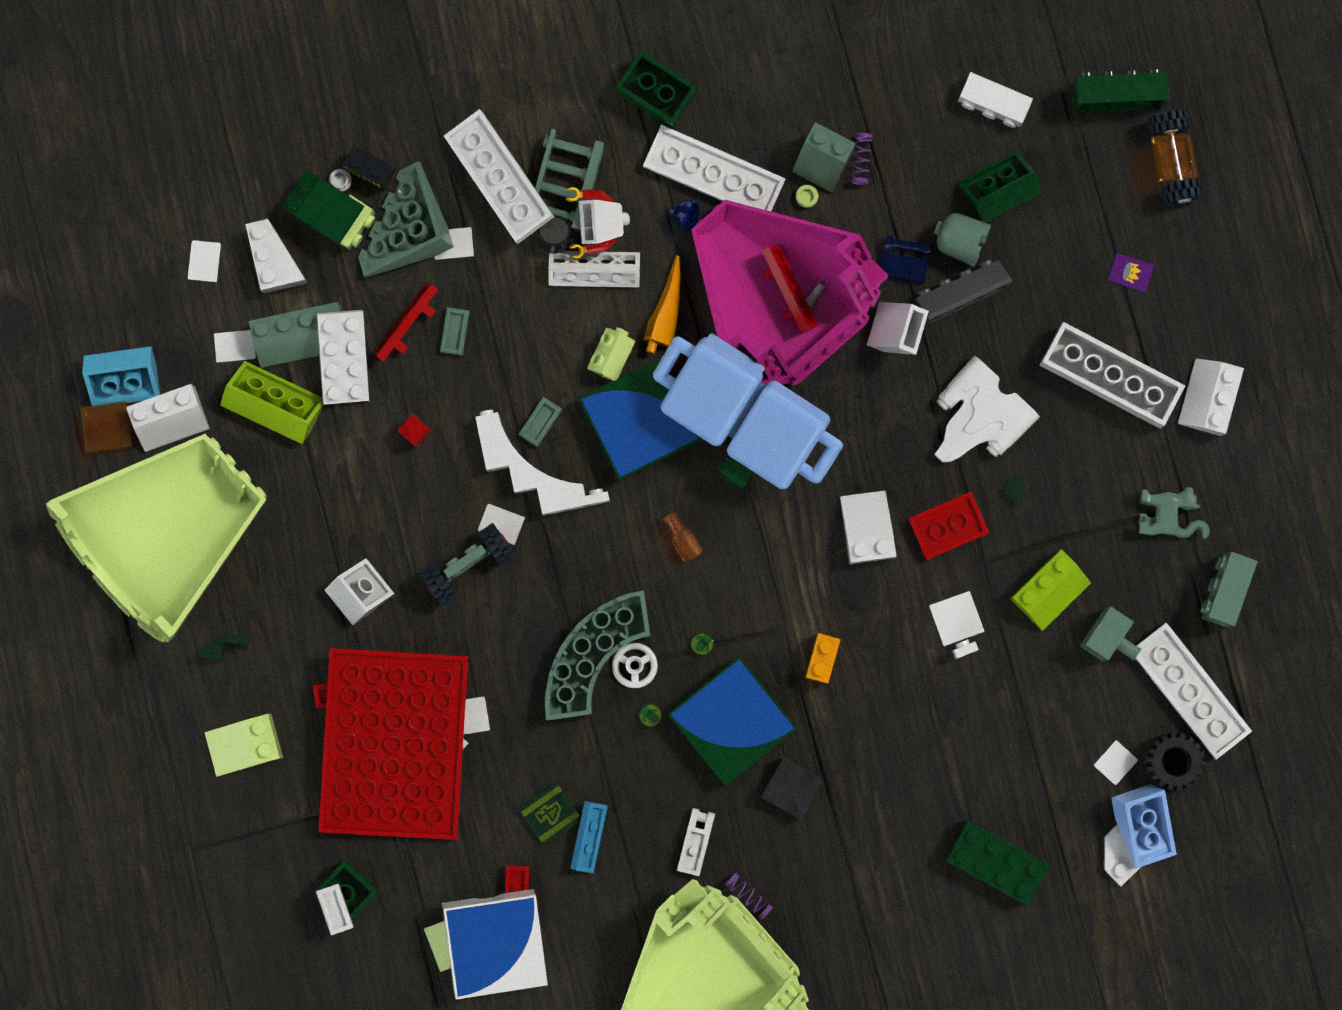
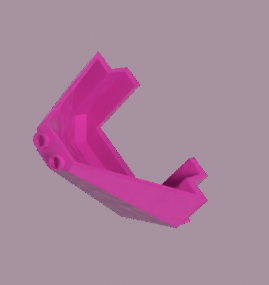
(750, 307)

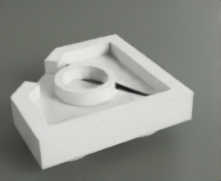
(1117, 858)

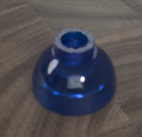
(685, 214)

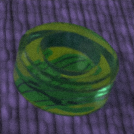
(702, 644)
(650, 715)

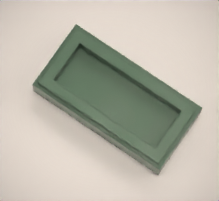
(454, 331)
(540, 422)

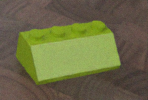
(272, 402)

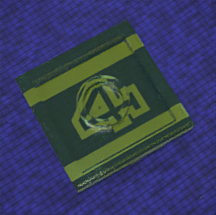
(550, 814)

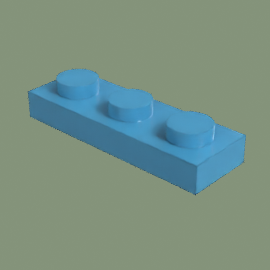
(588, 837)

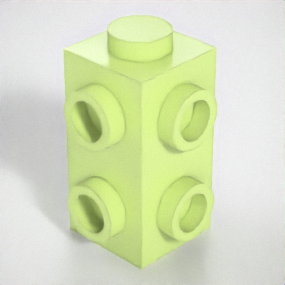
(611, 353)

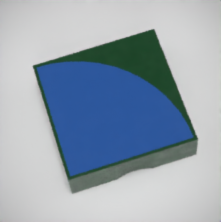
(632, 424)
(732, 721)

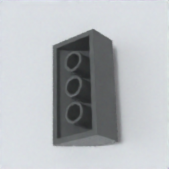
(964, 291)

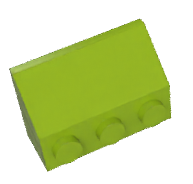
(1051, 589)

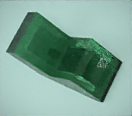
(217, 648)

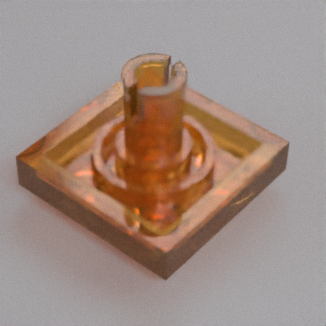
(106, 427)

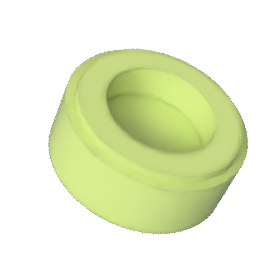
(806, 196)

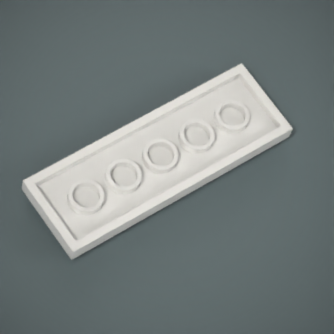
(712, 170)
(498, 176)
(1191, 691)

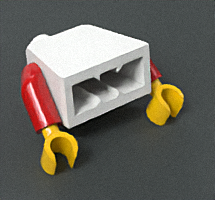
(599, 219)

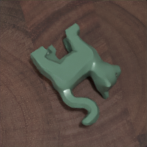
(1167, 514)

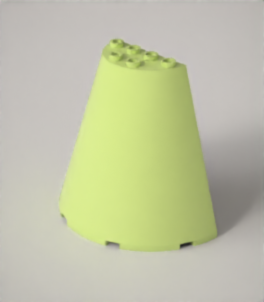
(160, 529)

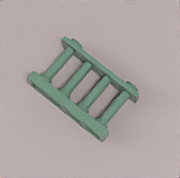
(587, 175)

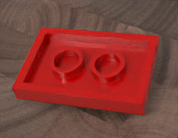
(948, 525)

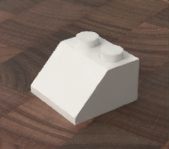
(359, 591)

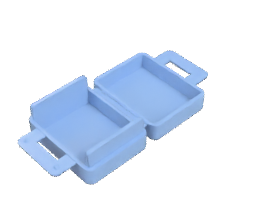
(724, 396)

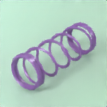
(862, 137)
(735, 877)

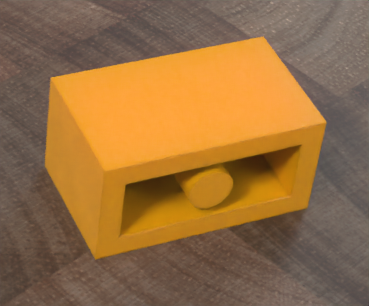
(822, 658)

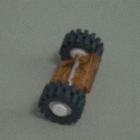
(1175, 157)

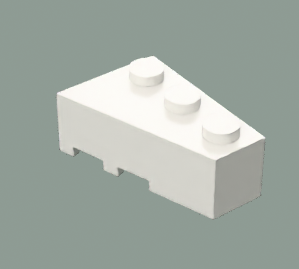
(271, 258)

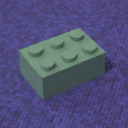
(1228, 589)

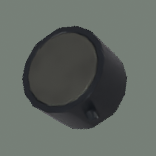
(555, 235)

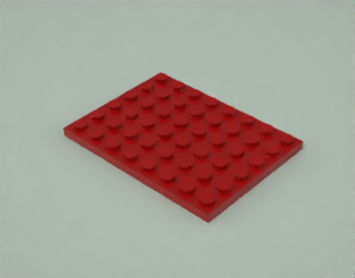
(393, 743)

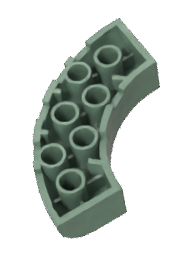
(587, 651)

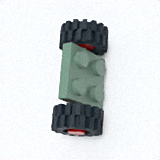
(439, 584)

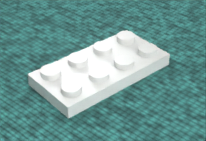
(342, 357)

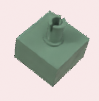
(1108, 635)

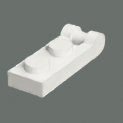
(695, 843)

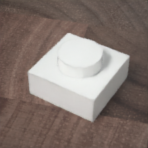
(964, 648)

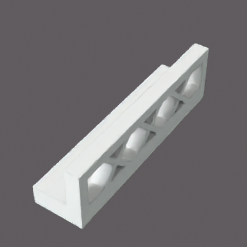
(594, 272)

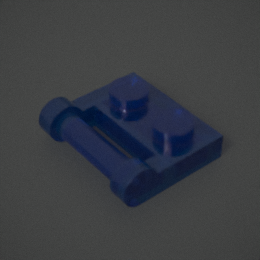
(905, 267)

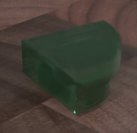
(1016, 490)

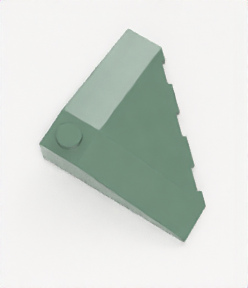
(409, 228)

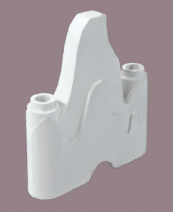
(983, 415)

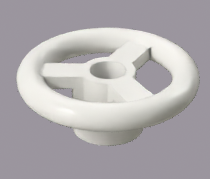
(635, 683)

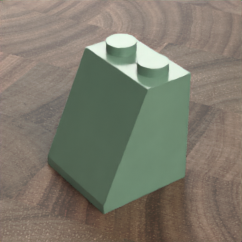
(823, 157)

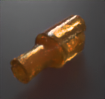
(682, 538)

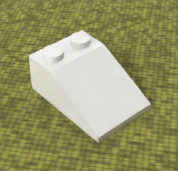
(867, 527)

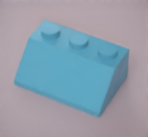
(121, 376)

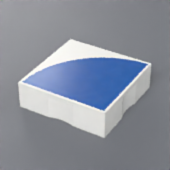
(494, 944)

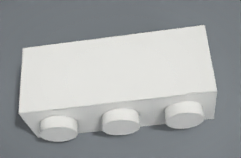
(995, 100)

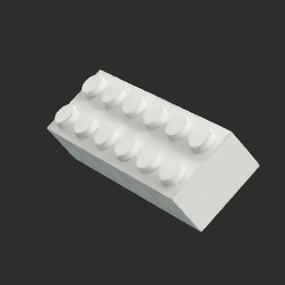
(1112, 375)

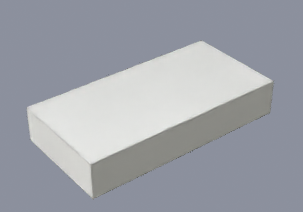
(334, 909)

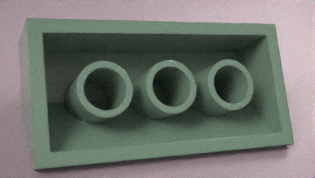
(288, 335)

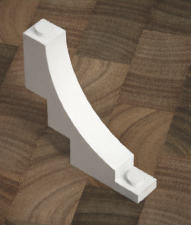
(553, 494)

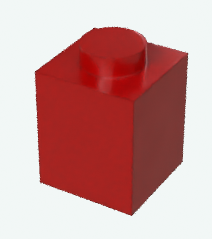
(414, 430)

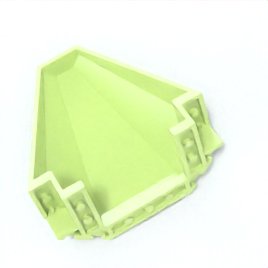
(711, 956)

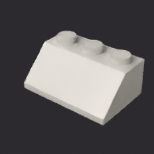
(1210, 396)
(168, 417)

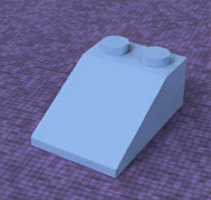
(1145, 824)

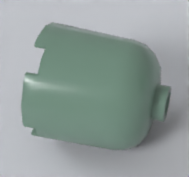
(961, 236)

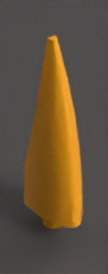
(663, 320)

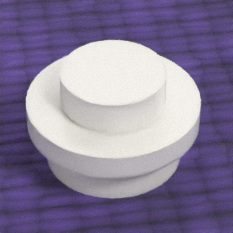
(340, 179)

